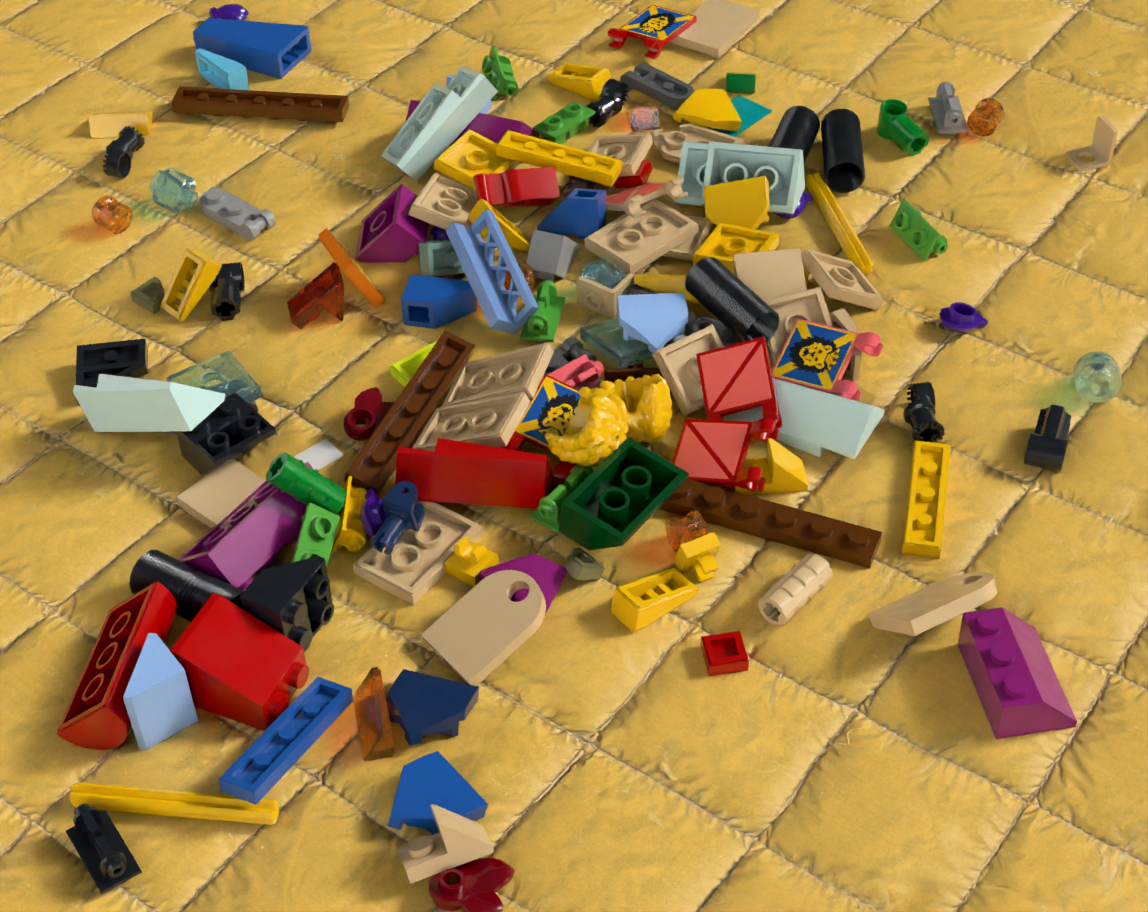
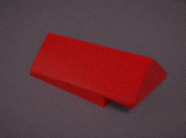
(475, 474)

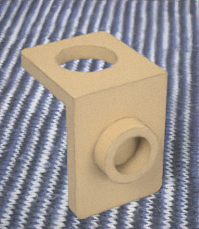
(1101, 149)
(599, 297)

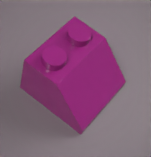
(390, 232)

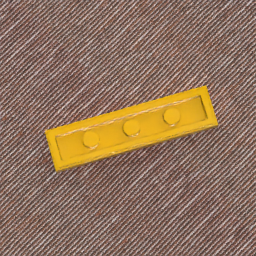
(562, 157)
(926, 499)

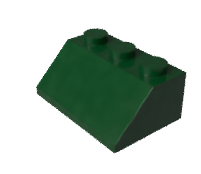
(619, 497)

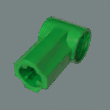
(897, 126)

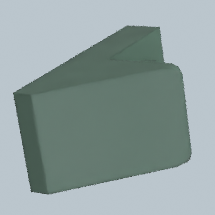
(438, 259)

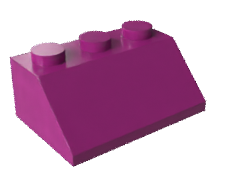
(1012, 674)

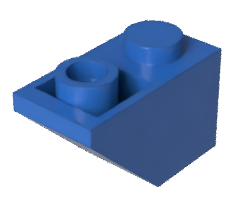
(577, 214)
(436, 301)

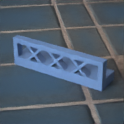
(488, 280)

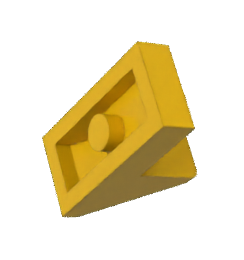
(780, 469)

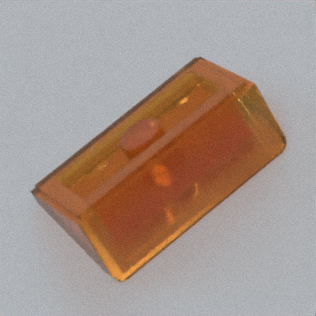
(373, 718)

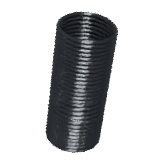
(797, 130)
(842, 150)
(731, 300)
(187, 584)

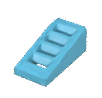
(221, 71)

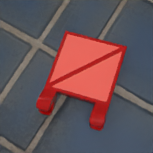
(738, 380)
(717, 451)

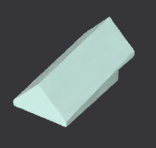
(438, 121)
(727, 162)
(144, 404)
(819, 420)

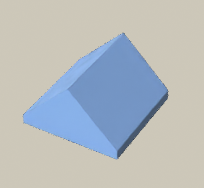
(158, 695)

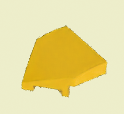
(709, 109)
(738, 202)

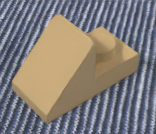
(455, 844)

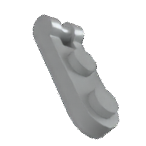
(236, 213)

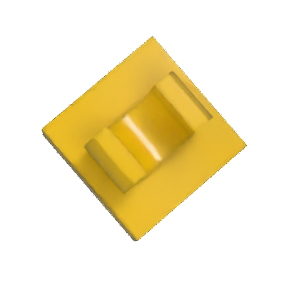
(699, 556)
(469, 561)

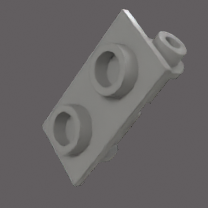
(947, 110)

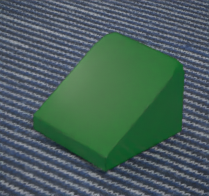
(740, 82)

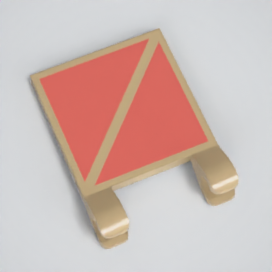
(631, 198)

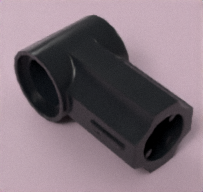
(227, 291)
(1048, 442)

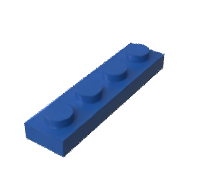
(285, 740)

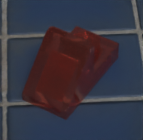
(321, 293)

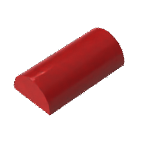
(97, 708)

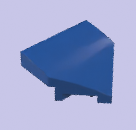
(433, 782)

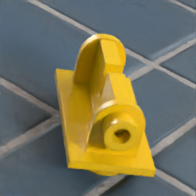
(350, 530)

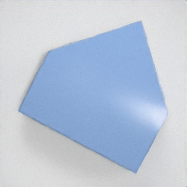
(652, 317)

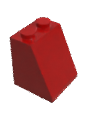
(239, 664)

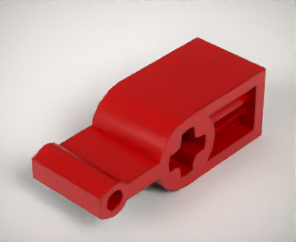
(518, 187)

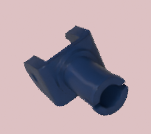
(398, 515)

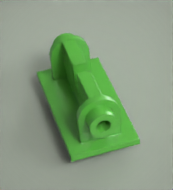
(499, 73)
(567, 121)
(917, 231)
(544, 322)
(550, 507)
(316, 534)

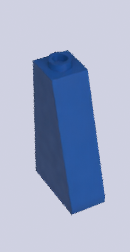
(258, 46)

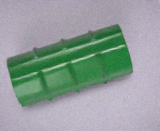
(305, 483)

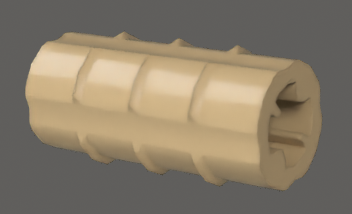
(795, 589)

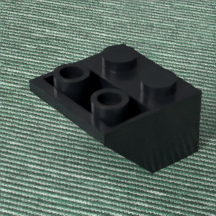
(224, 434)
(292, 599)

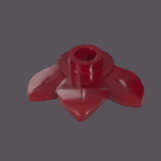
(367, 410)
(471, 886)

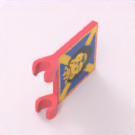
(819, 356)

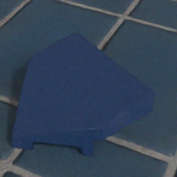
(429, 704)

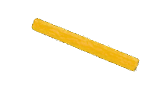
(838, 223)
(174, 803)

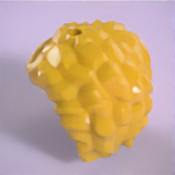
(646, 404)
(593, 430)

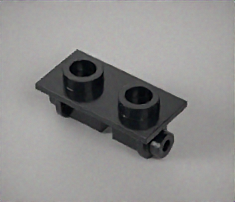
(101, 848)

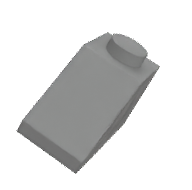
(551, 255)

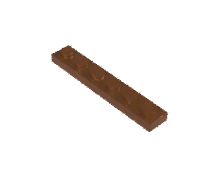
(260, 104)
(410, 412)
(776, 522)

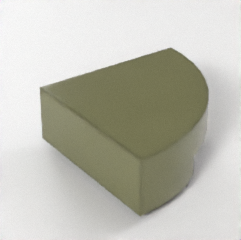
(149, 295)
(582, 565)

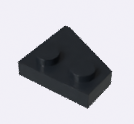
(111, 358)

